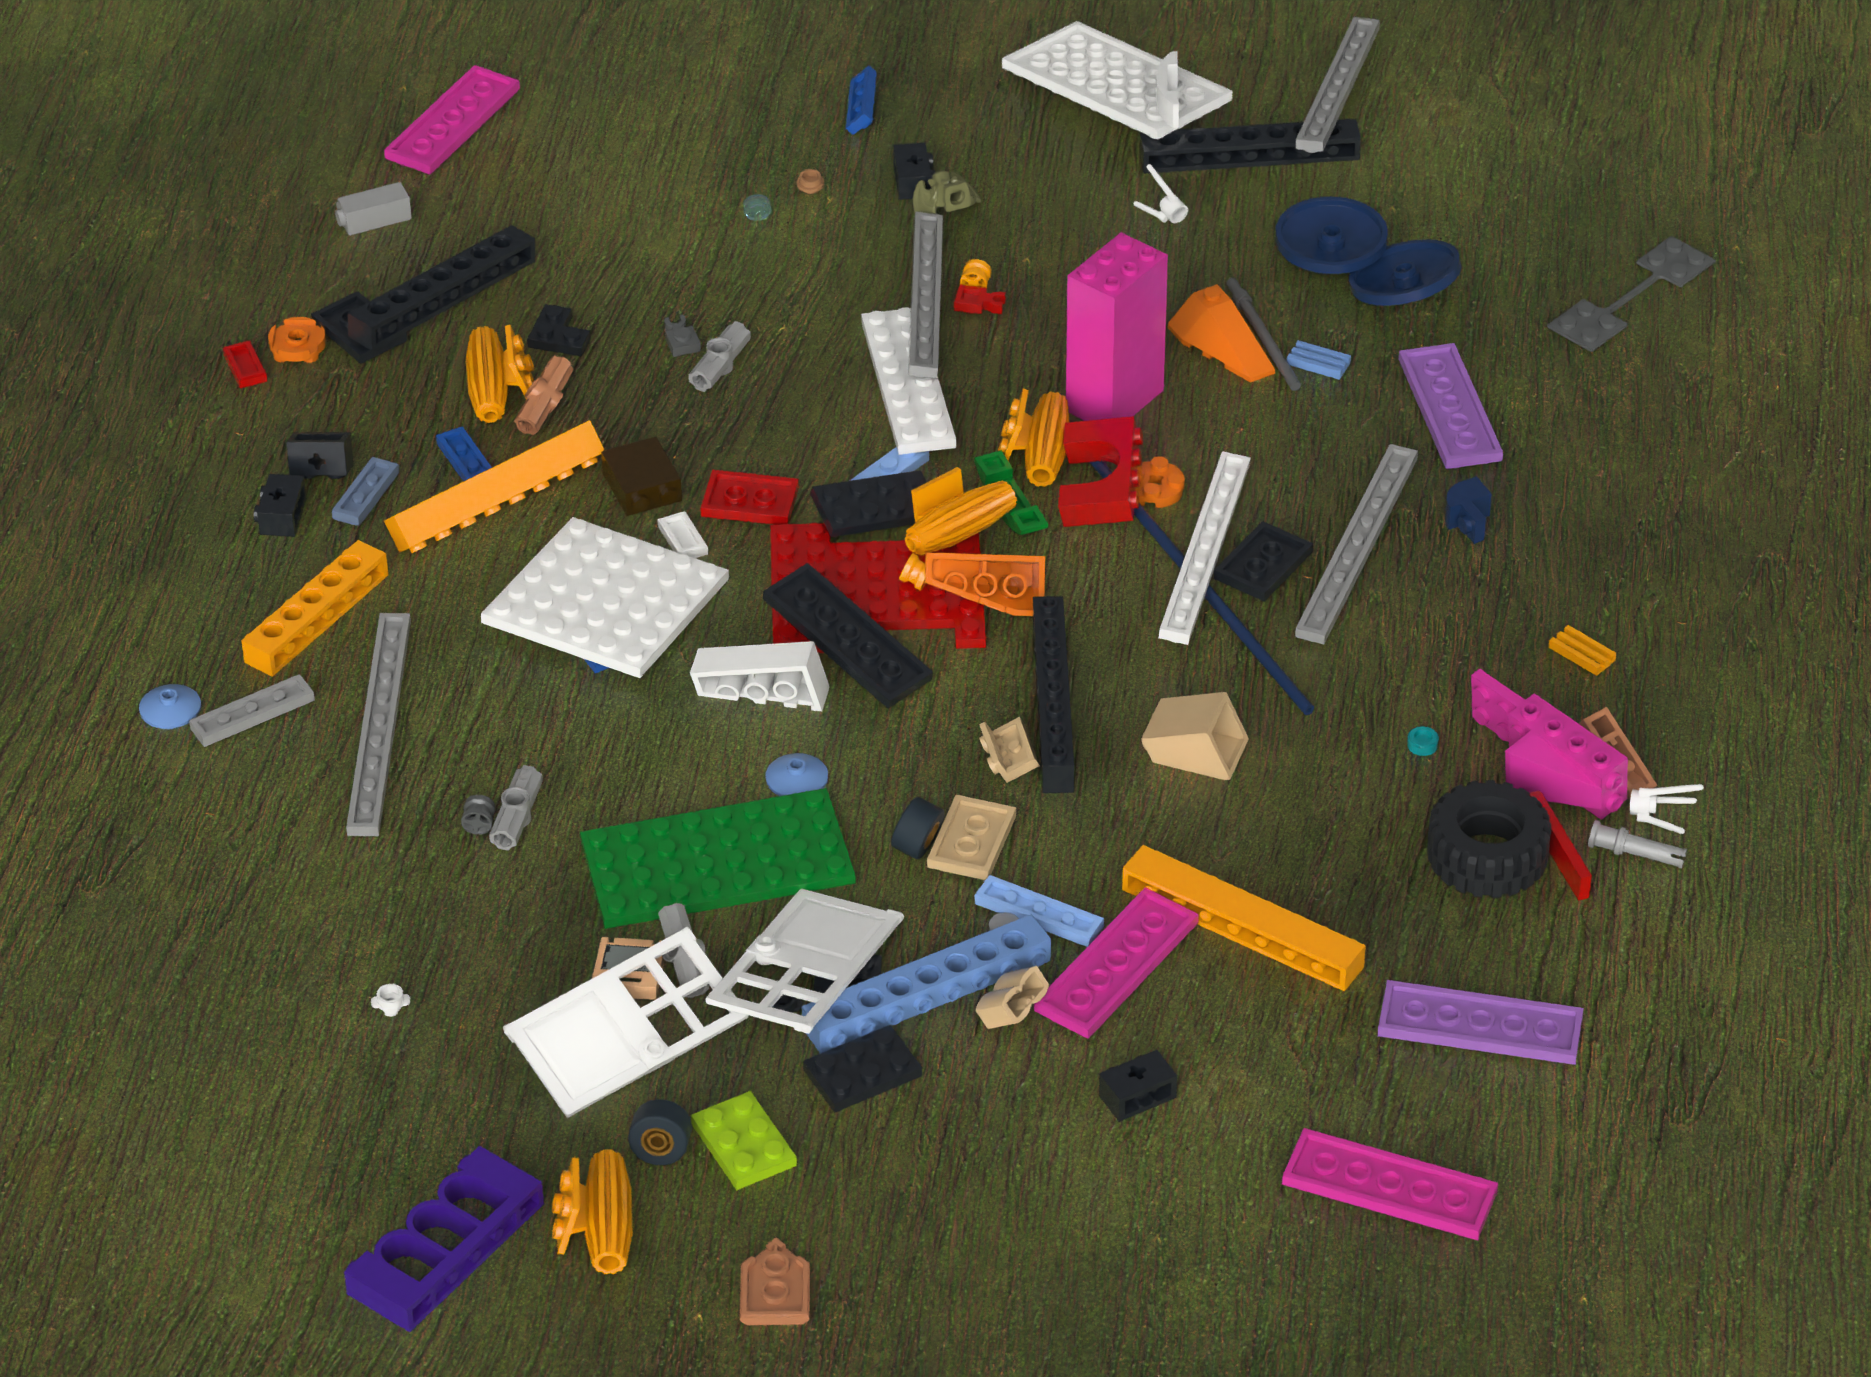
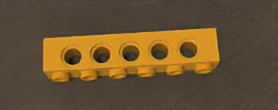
(314, 608)

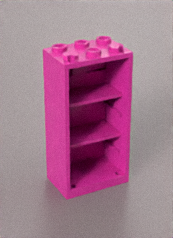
(1116, 330)

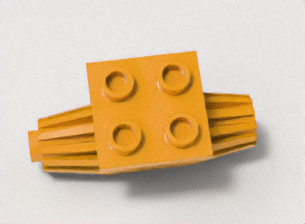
(492, 370)
(1037, 435)
(949, 515)
(598, 1208)

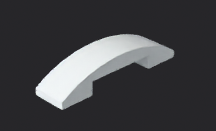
(1168, 101)

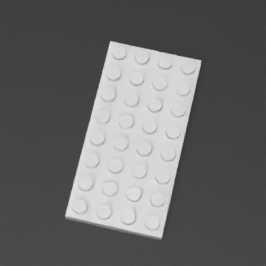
(1112, 78)

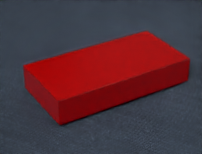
(244, 364)

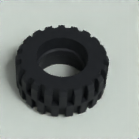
(1483, 866)

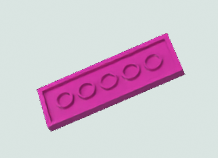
(452, 119)
(1116, 962)
(1390, 1183)

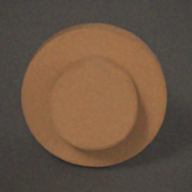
(810, 181)

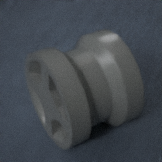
(478, 814)

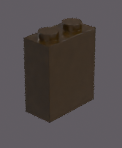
(641, 476)

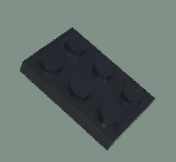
(335, 322)
(1263, 561)
(862, 1068)

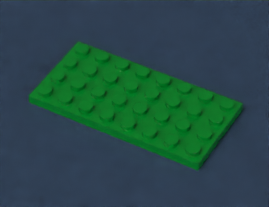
(717, 857)

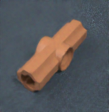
(543, 395)

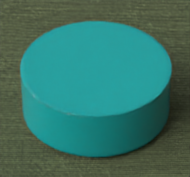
(1423, 741)

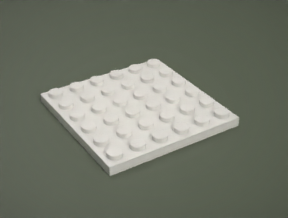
(605, 597)

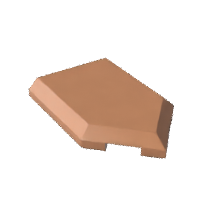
(775, 1287)

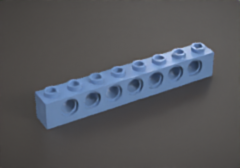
(930, 982)

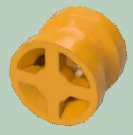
(978, 268)
(914, 572)

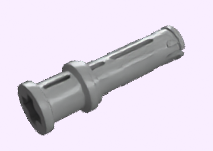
(1621, 841)

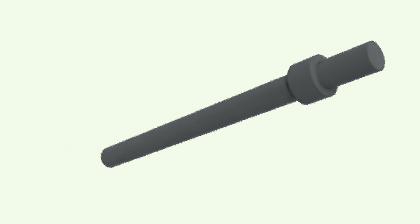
(1243, 301)

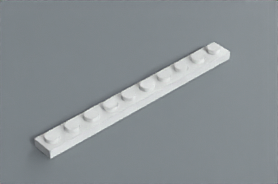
(1204, 548)

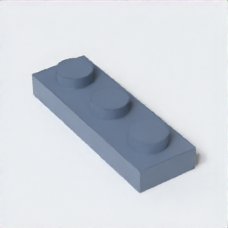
(365, 491)

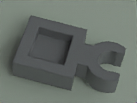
(681, 339)

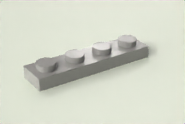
(251, 710)

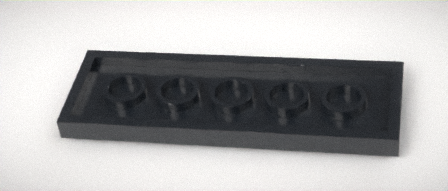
(848, 635)

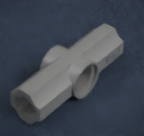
(719, 356)
(516, 807)
(673, 919)

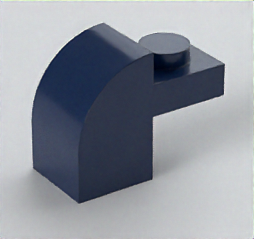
(1467, 508)

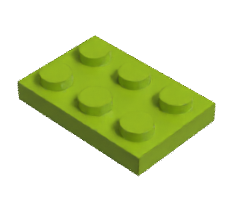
(743, 1140)

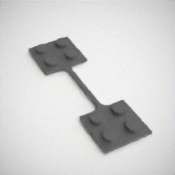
(1593, 326)

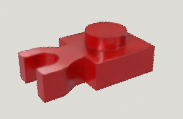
(976, 299)

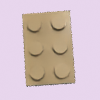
(971, 837)

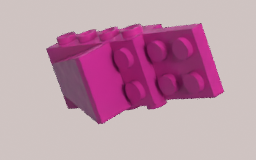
(1550, 749)

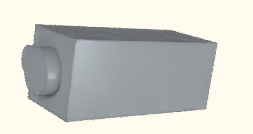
(373, 208)

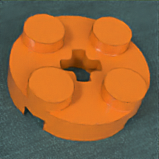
(286, 347)
(1164, 473)

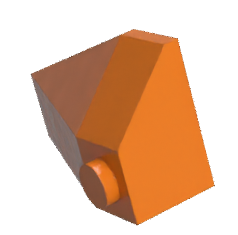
(1218, 329)
(988, 579)

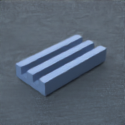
(1319, 360)

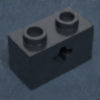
(910, 166)
(331, 446)
(280, 505)
(1137, 1085)

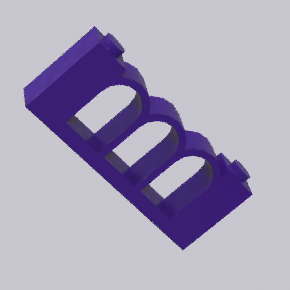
(479, 1176)

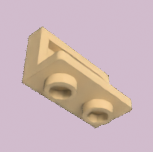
(1009, 749)

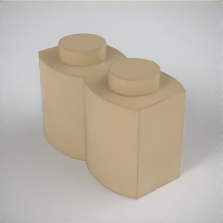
(1012, 997)

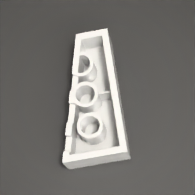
(762, 673)

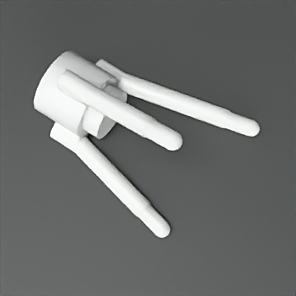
(1171, 206)
(1645, 802)

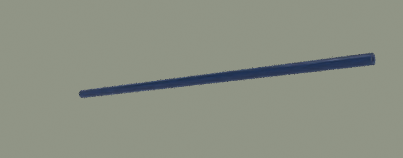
(1219, 605)

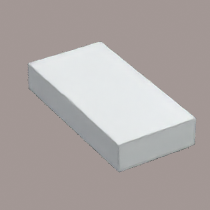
(682, 535)

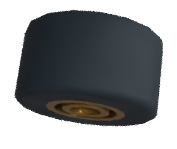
(917, 827)
(660, 1132)

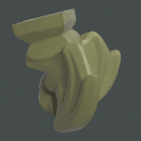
(947, 191)

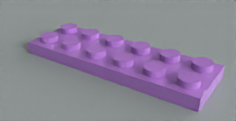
(1450, 406)
(1480, 1022)

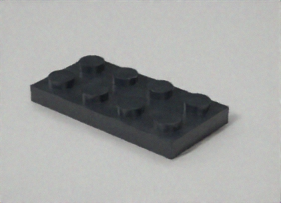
(867, 503)

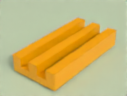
(1584, 647)

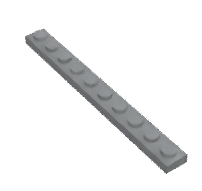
(1337, 85)
(925, 295)
(1356, 544)
(378, 725)

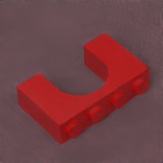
(1114, 496)

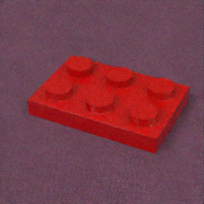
(749, 497)

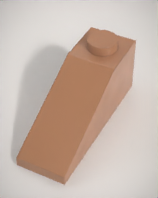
(1607, 729)

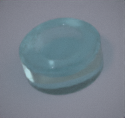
(757, 207)

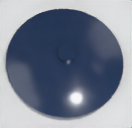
(1331, 235)
(1407, 273)

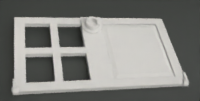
(811, 937)
(601, 1038)

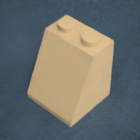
(1196, 734)

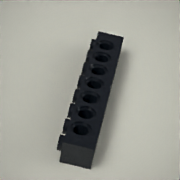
(1244, 147)
(441, 287)
(1053, 695)

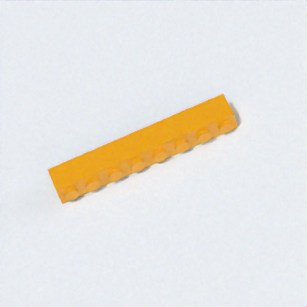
(494, 486)
(1248, 918)

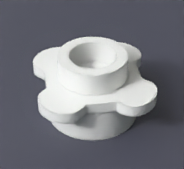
(390, 999)

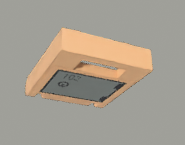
(619, 951)

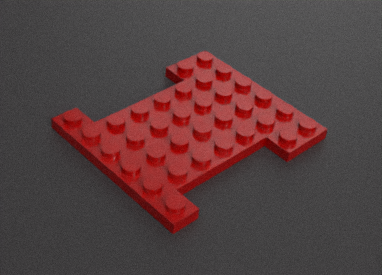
(870, 579)

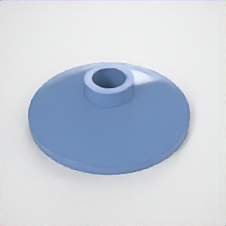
(170, 706)
(796, 774)

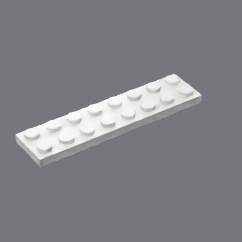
(912, 403)

